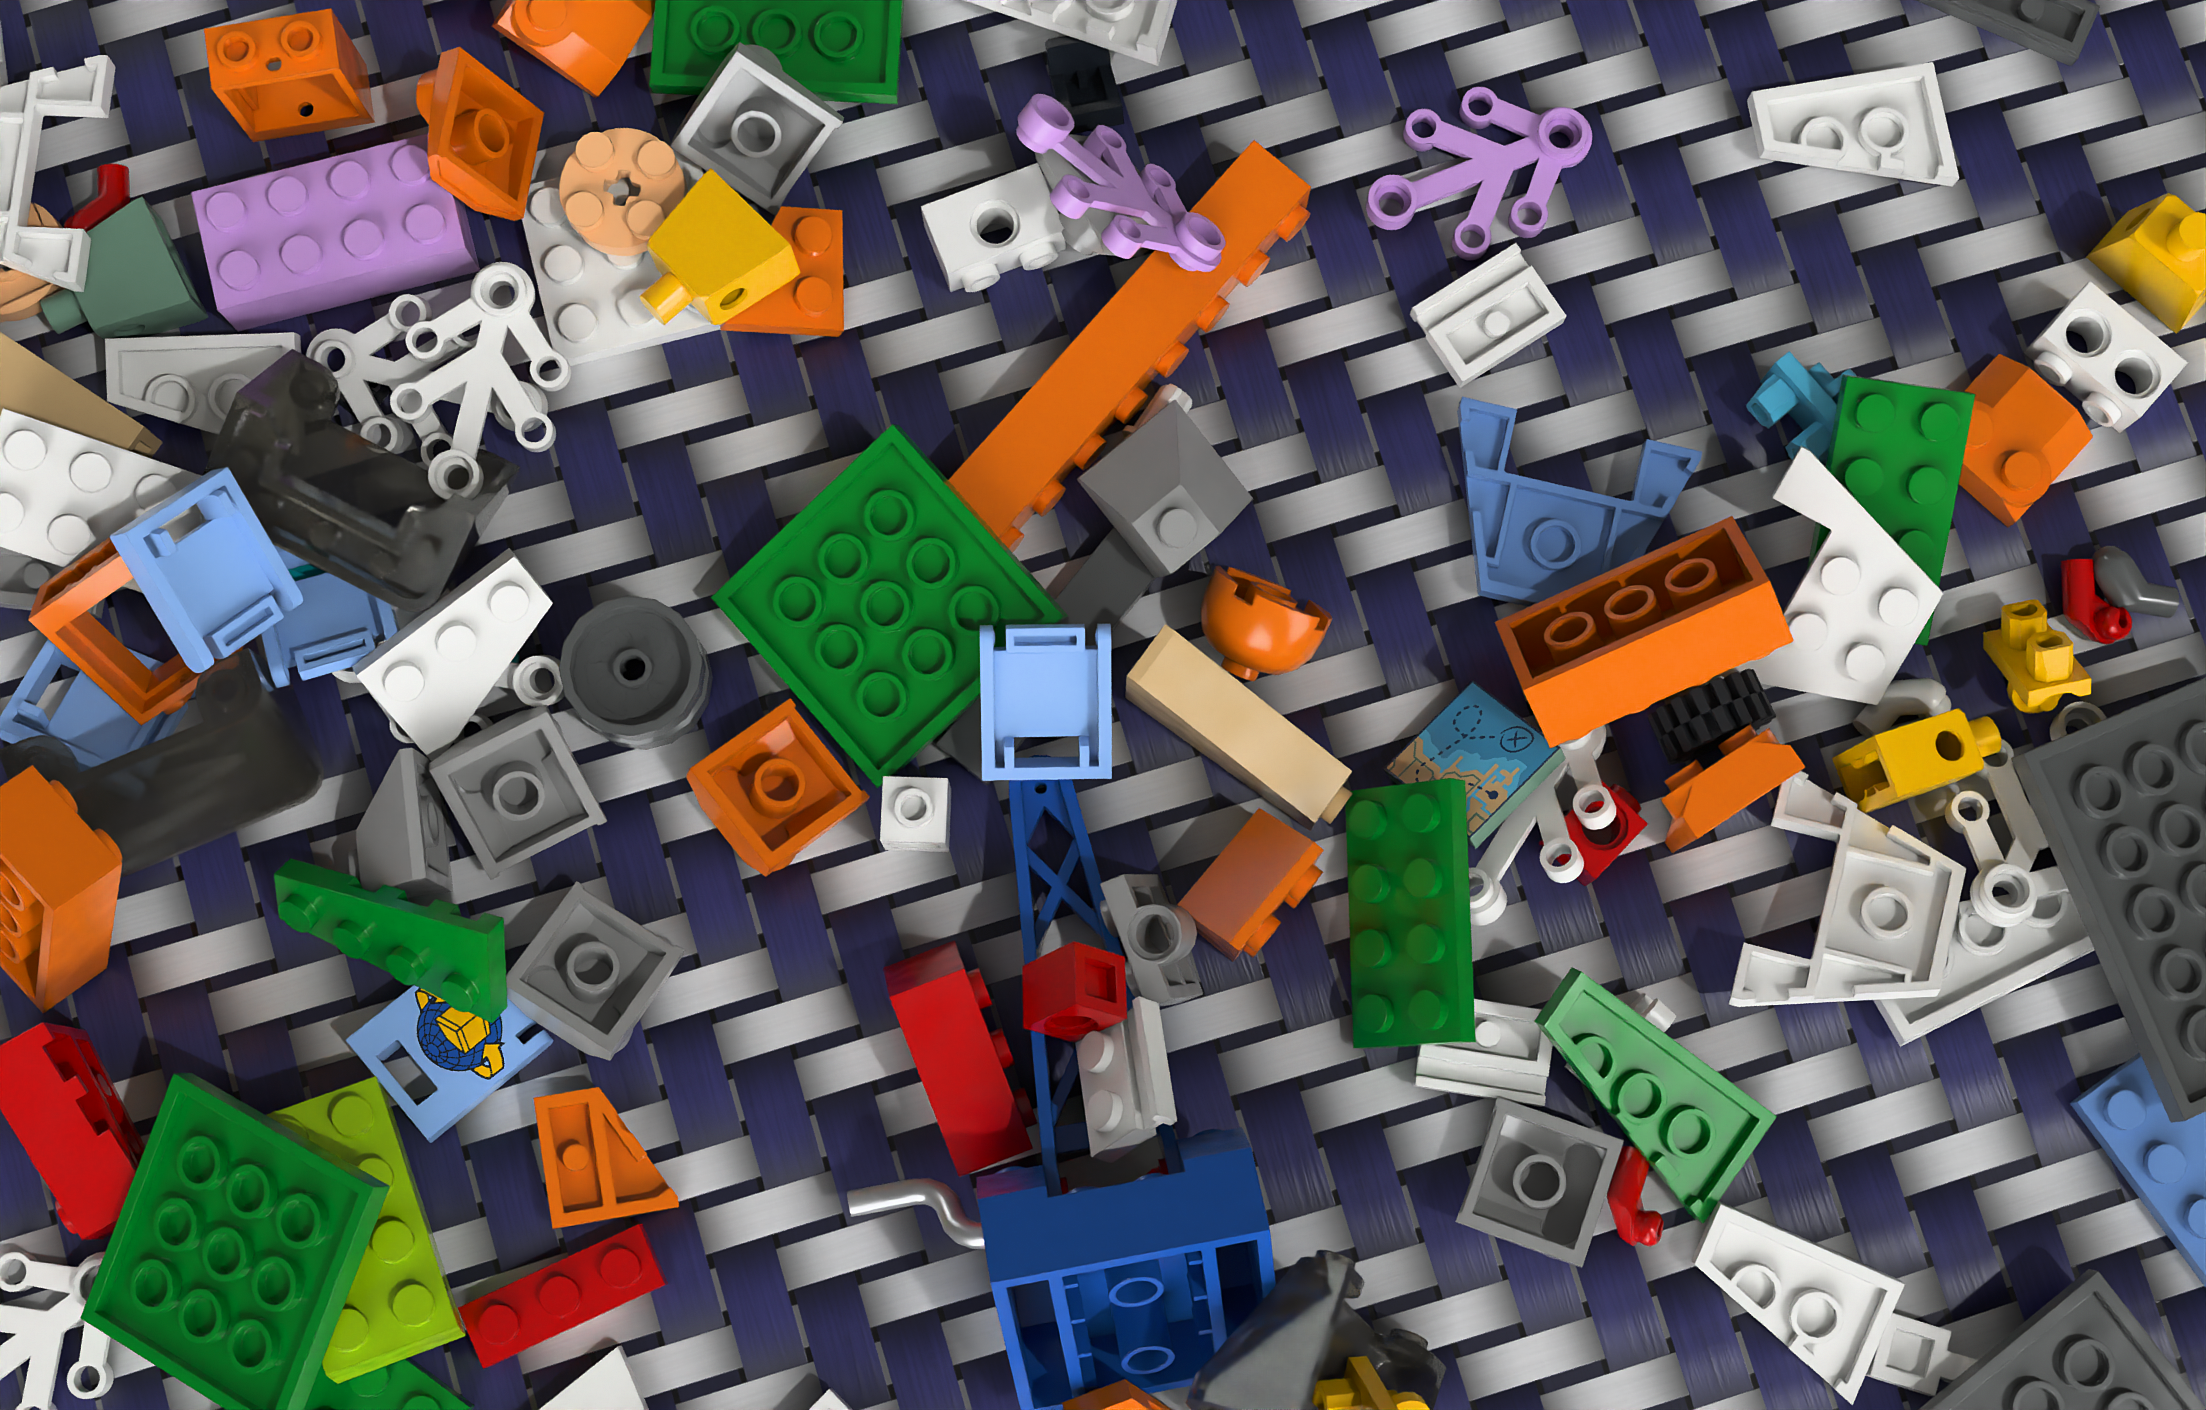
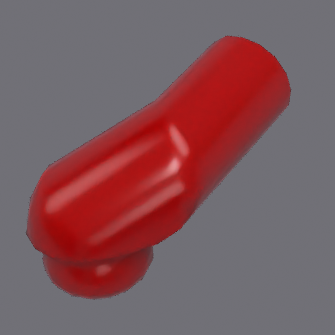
(113, 195)
(2087, 610)
(1625, 1200)

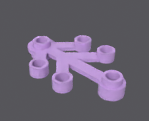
(1486, 165)
(1151, 195)

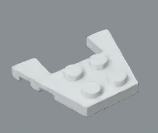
(83, 91)
(1855, 602)
(1881, 918)

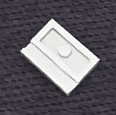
(1488, 315)
(1504, 1062)
(1125, 1082)

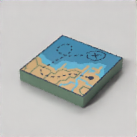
(1485, 746)

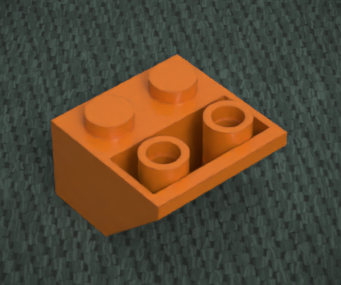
(1249, 882)

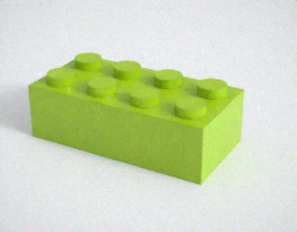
(401, 1287)

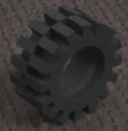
(1710, 716)

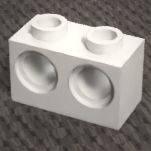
(2113, 344)

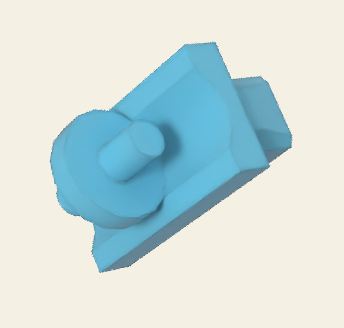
(1803, 394)

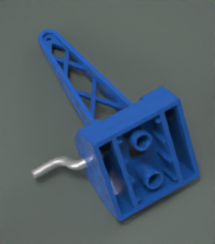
(1117, 1275)

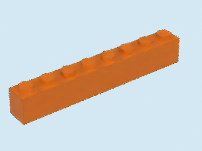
(1126, 347)

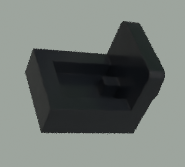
(1084, 83)

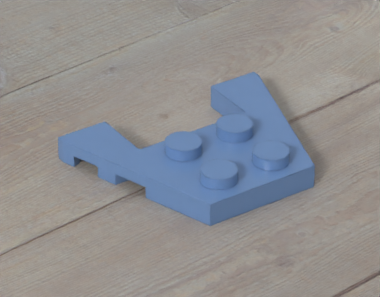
(1547, 536)

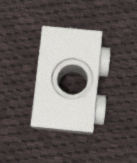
(1014, 200)

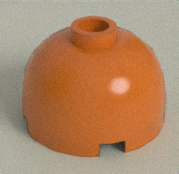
(1259, 624)

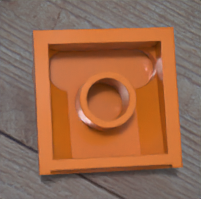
(577, 37)
(479, 135)
(2017, 438)
(774, 789)
(1710, 796)

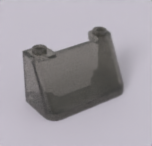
(345, 497)
(199, 783)
(1305, 1337)

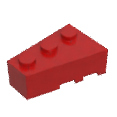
(960, 1058)
(70, 1124)

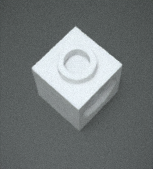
(915, 814)

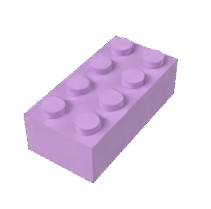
(331, 234)

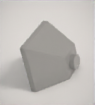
(1166, 490)
(404, 832)

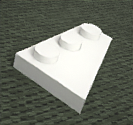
(1860, 124)
(189, 376)
(455, 652)
(1804, 1293)

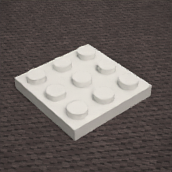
(595, 295)

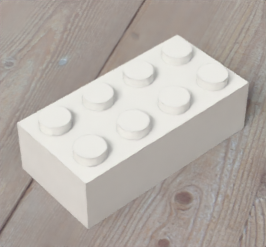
(73, 491)

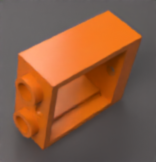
(316, 70)
(64, 619)

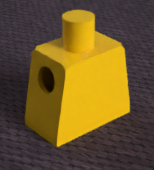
(715, 255)
(2158, 258)
(1915, 759)

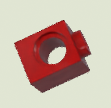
(1624, 829)
(1074, 992)

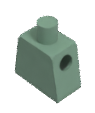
(131, 282)

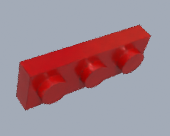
(562, 1296)

